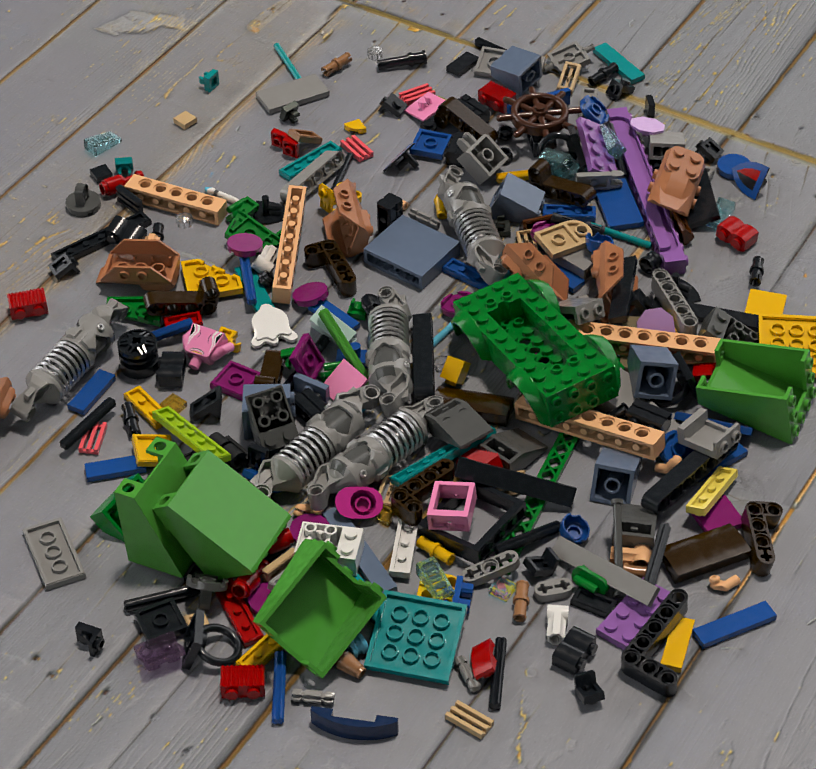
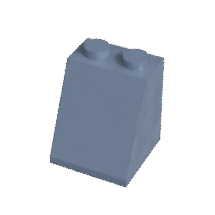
(517, 69)
(516, 200)
(652, 372)
(249, 389)
(615, 476)

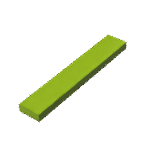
(188, 433)

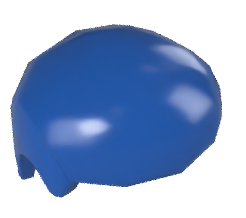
(594, 242)
(574, 528)

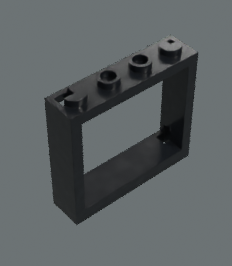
(497, 533)

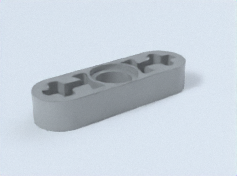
(493, 561)

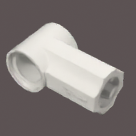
(265, 259)
(557, 620)

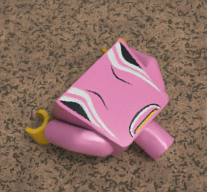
(207, 345)

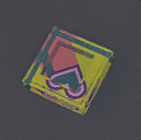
(502, 588)

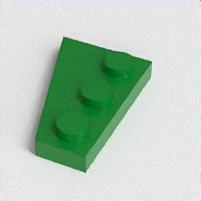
(137, 310)

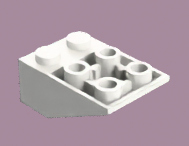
(346, 539)

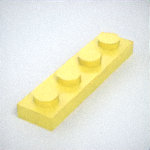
(711, 491)

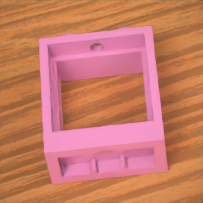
(459, 519)

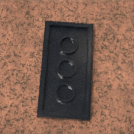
(705, 208)

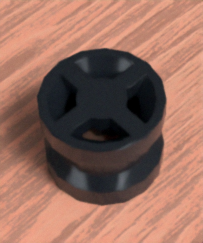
(650, 262)

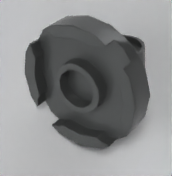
(83, 201)
(206, 584)

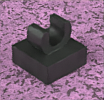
(290, 112)
(503, 226)

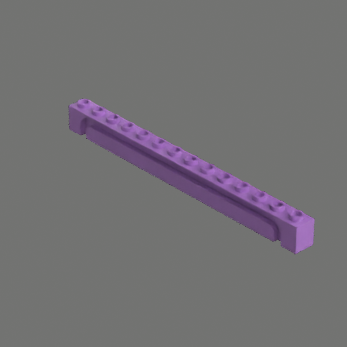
(656, 218)

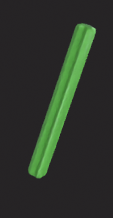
(342, 342)

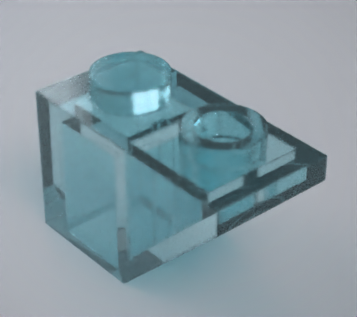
(560, 162)

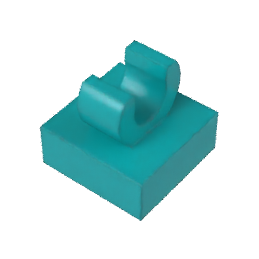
(210, 80)
(124, 163)

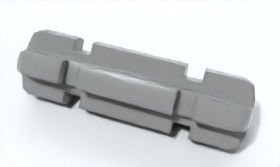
(424, 218)
(467, 674)
(313, 696)

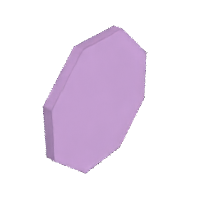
(647, 126)
(656, 320)

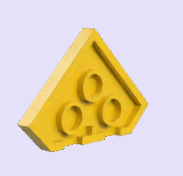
(196, 270)

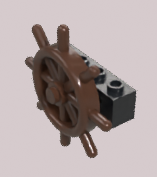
(537, 118)

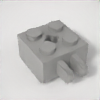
(480, 156)

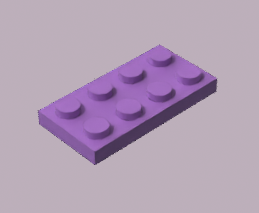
(594, 147)
(628, 619)

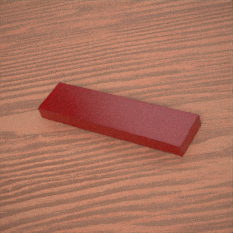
(239, 616)

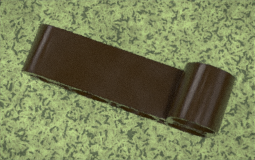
(462, 118)
(559, 188)
(329, 254)
(181, 302)
(271, 369)
(408, 497)
(756, 522)

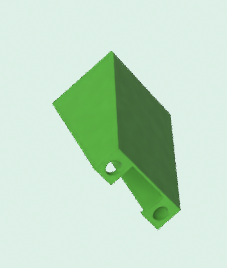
(760, 386)
(221, 518)
(144, 534)
(318, 607)

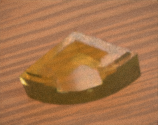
(385, 516)

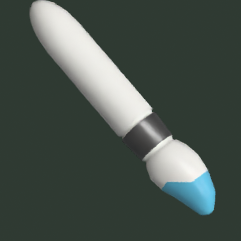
(212, 191)

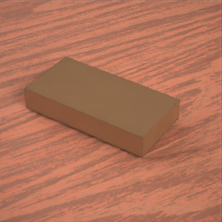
(305, 136)

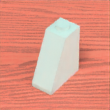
(319, 326)

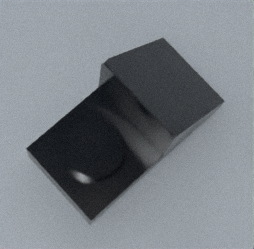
(208, 403)

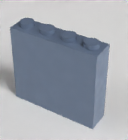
(411, 251)

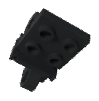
(239, 455)

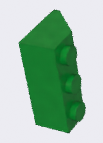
(107, 515)

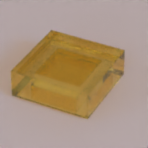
(174, 402)

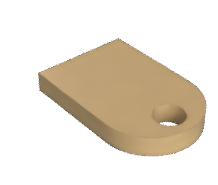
(563, 238)

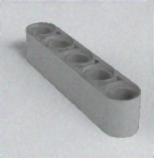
(316, 172)
(674, 302)

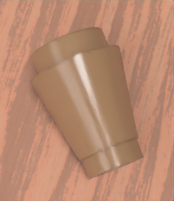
(350, 665)

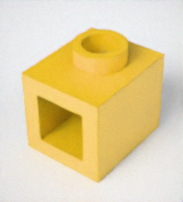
(455, 370)

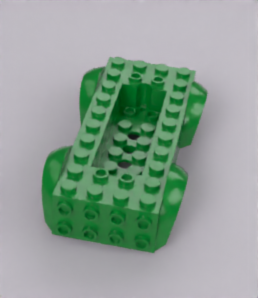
(579, 369)

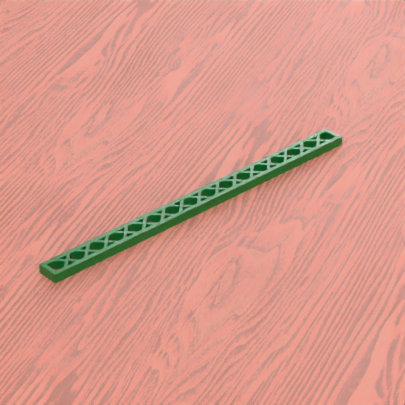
(545, 471)

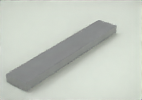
(614, 575)

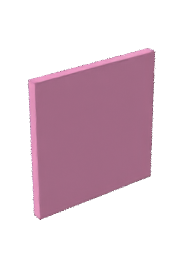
(424, 107)
(344, 378)

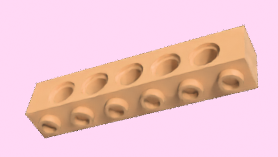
(178, 199)

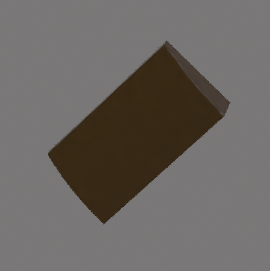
(491, 407)
(705, 553)

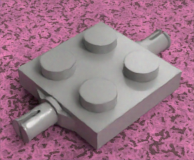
(571, 53)

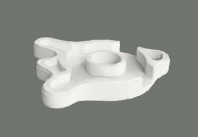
(271, 325)

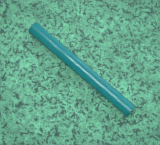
(287, 61)
(626, 237)

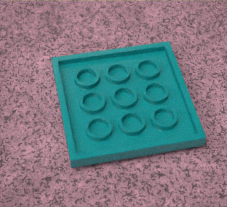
(416, 637)

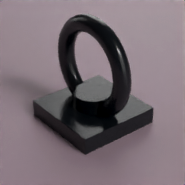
(572, 142)
(686, 382)
(196, 638)

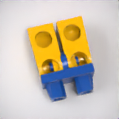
(461, 589)

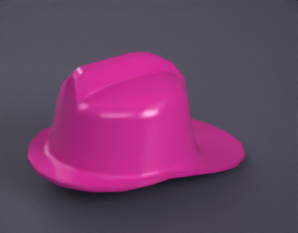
(359, 502)

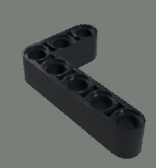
(652, 641)

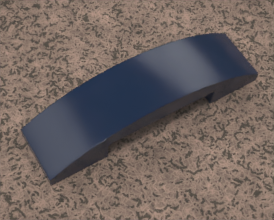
(354, 729)

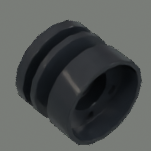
(138, 354)

